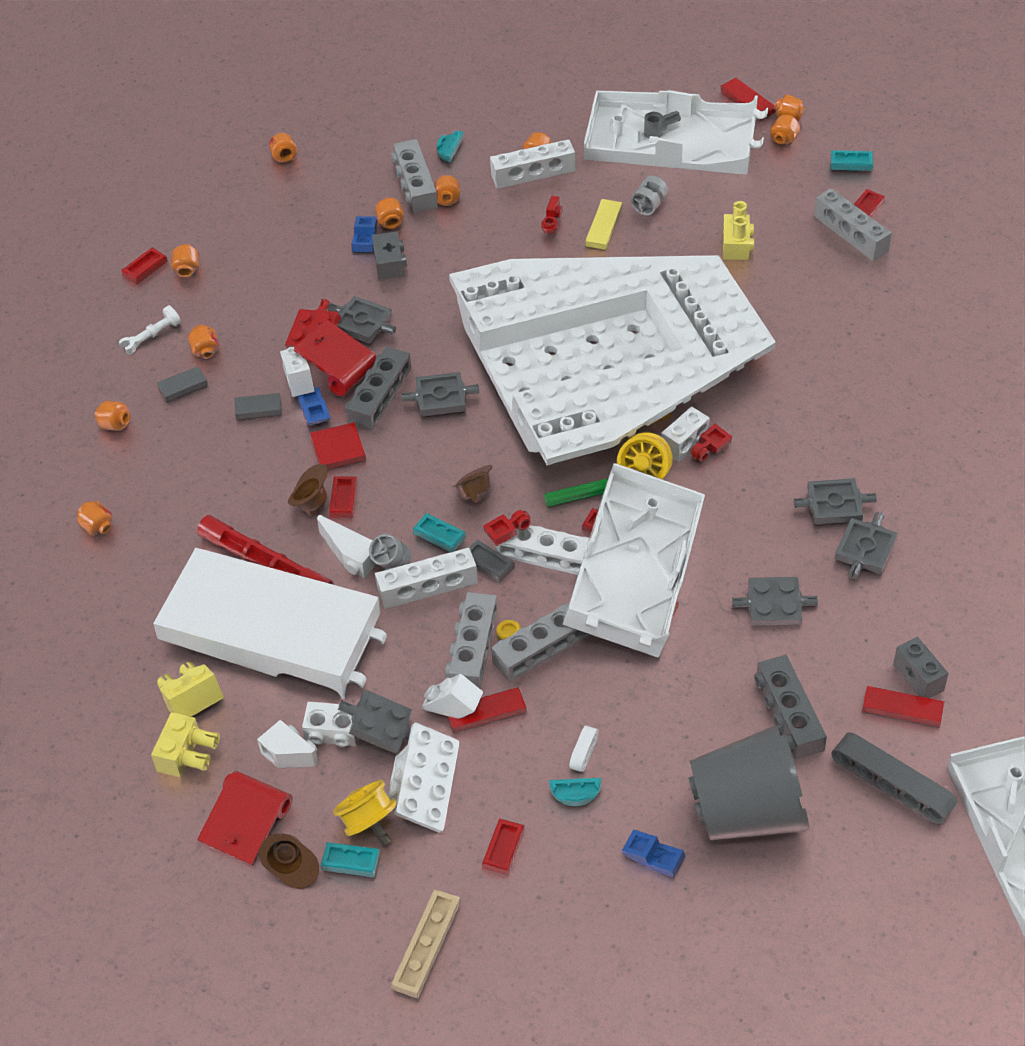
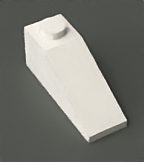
(348, 546)

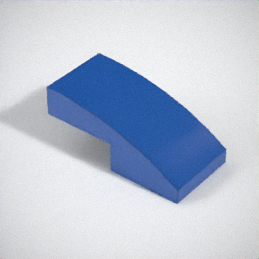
(363, 230)
(314, 407)
(654, 855)

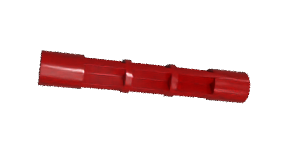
(251, 549)

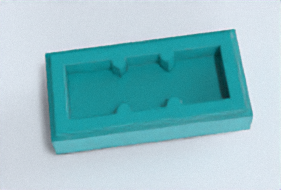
(851, 160)
(439, 532)
(350, 859)

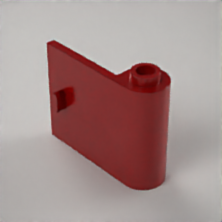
(337, 356)
(244, 814)

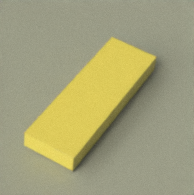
(603, 224)

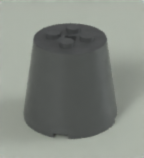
(749, 788)

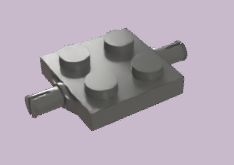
(363, 319)
(440, 394)
(835, 501)
(866, 545)
(775, 601)
(378, 720)

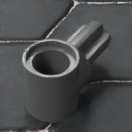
(657, 123)

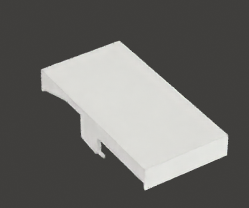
(705, 139)
(635, 560)
(270, 620)
(993, 794)

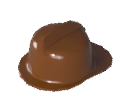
(475, 484)
(310, 490)
(289, 860)

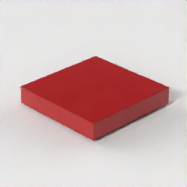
(338, 446)

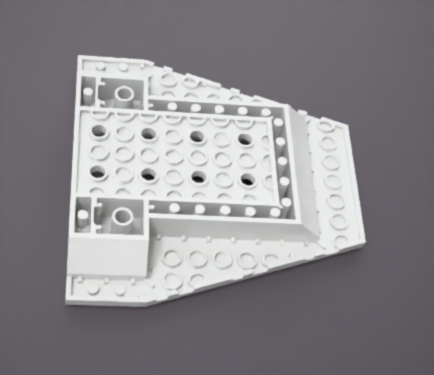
(689, 338)

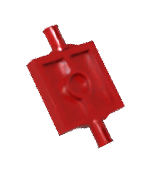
(309, 320)

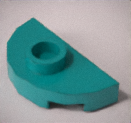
(449, 144)
(575, 791)

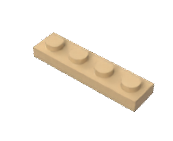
(425, 944)

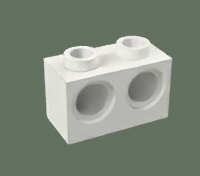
(296, 372)
(685, 432)
(330, 730)

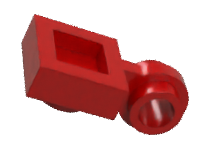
(553, 212)
(713, 439)
(502, 529)

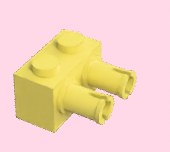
(737, 233)
(191, 691)
(176, 745)

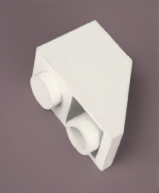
(452, 697)
(286, 748)

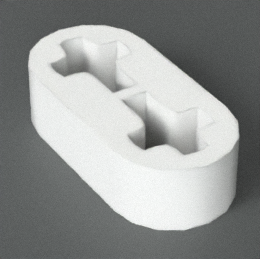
(584, 748)

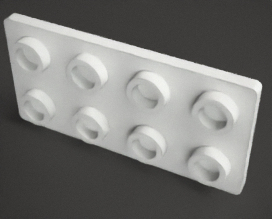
(424, 777)

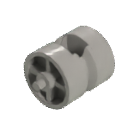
(649, 195)
(389, 552)

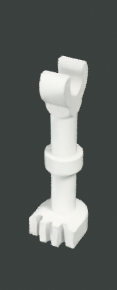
(131, 343)

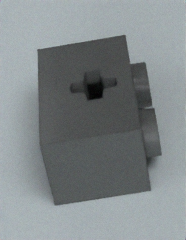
(388, 255)
(920, 668)

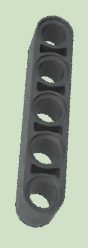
(894, 778)

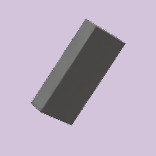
(182, 383)
(258, 406)
(490, 561)

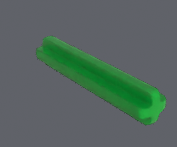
(575, 492)

